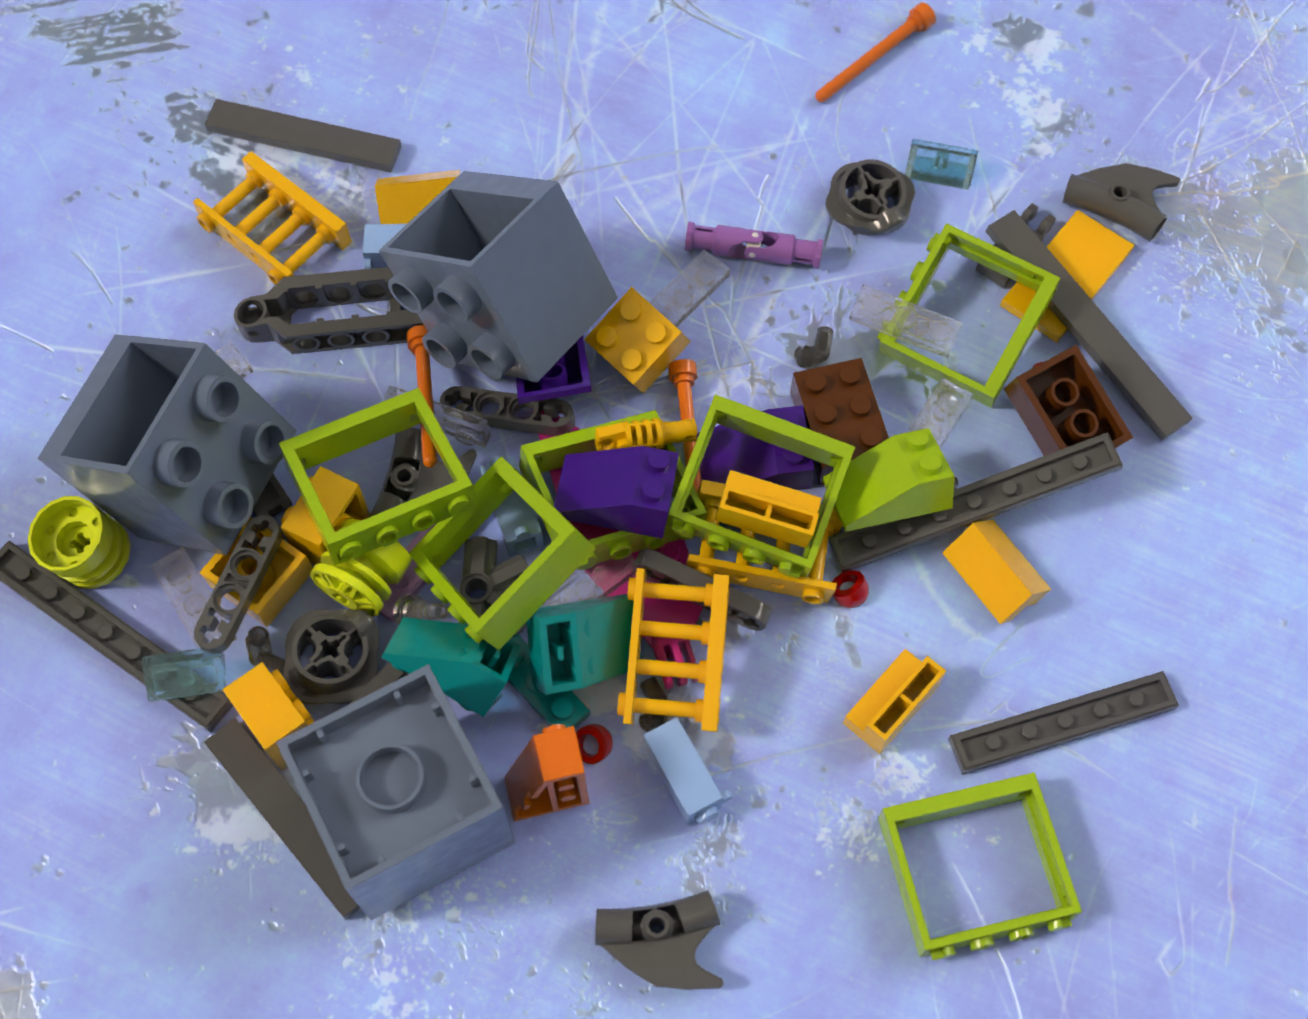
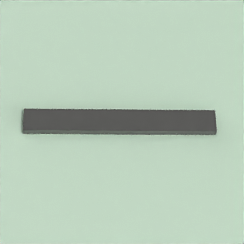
(1095, 331)
(982, 501)
(97, 628)

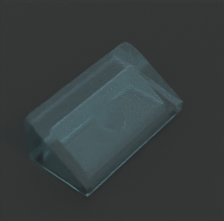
(941, 164)
(183, 674)

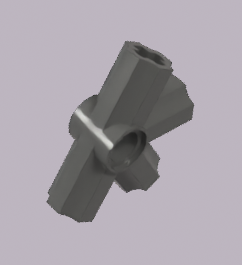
(482, 573)

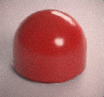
(856, 594)
(604, 740)

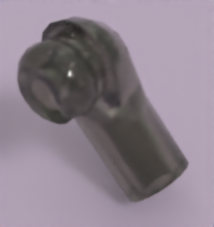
(819, 352)
(260, 650)
(652, 690)

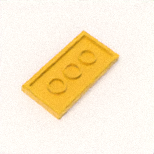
(1088, 254)

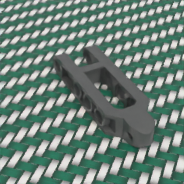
(273, 312)

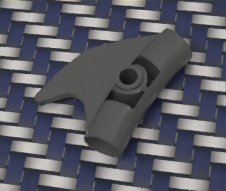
(1122, 196)
(409, 477)
(662, 957)

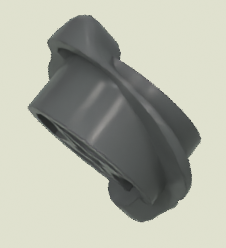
(872, 185)
(312, 628)

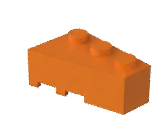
(547, 775)

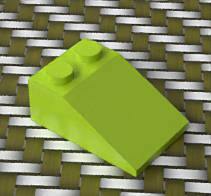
(895, 482)

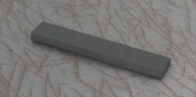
(303, 135)
(1062, 722)
(280, 808)

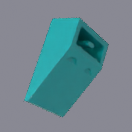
(579, 643)
(464, 669)

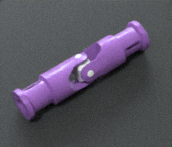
(728, 241)

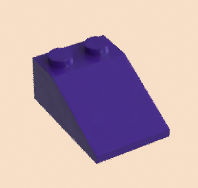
(565, 378)
(757, 458)
(618, 489)

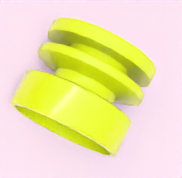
(79, 542)
(362, 581)

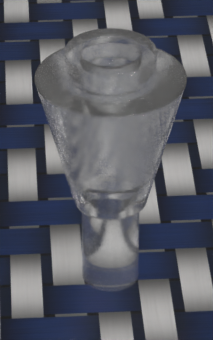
(419, 608)

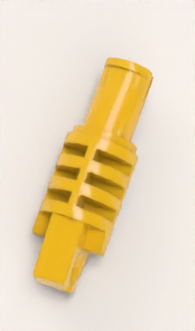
(646, 433)

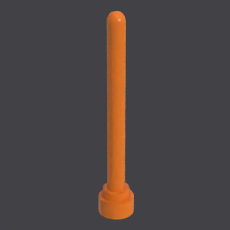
(919, 19)
(682, 375)
(424, 382)

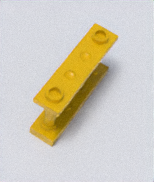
(281, 193)
(810, 588)
(709, 633)

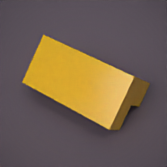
(405, 196)
(768, 509)
(996, 570)
(894, 699)

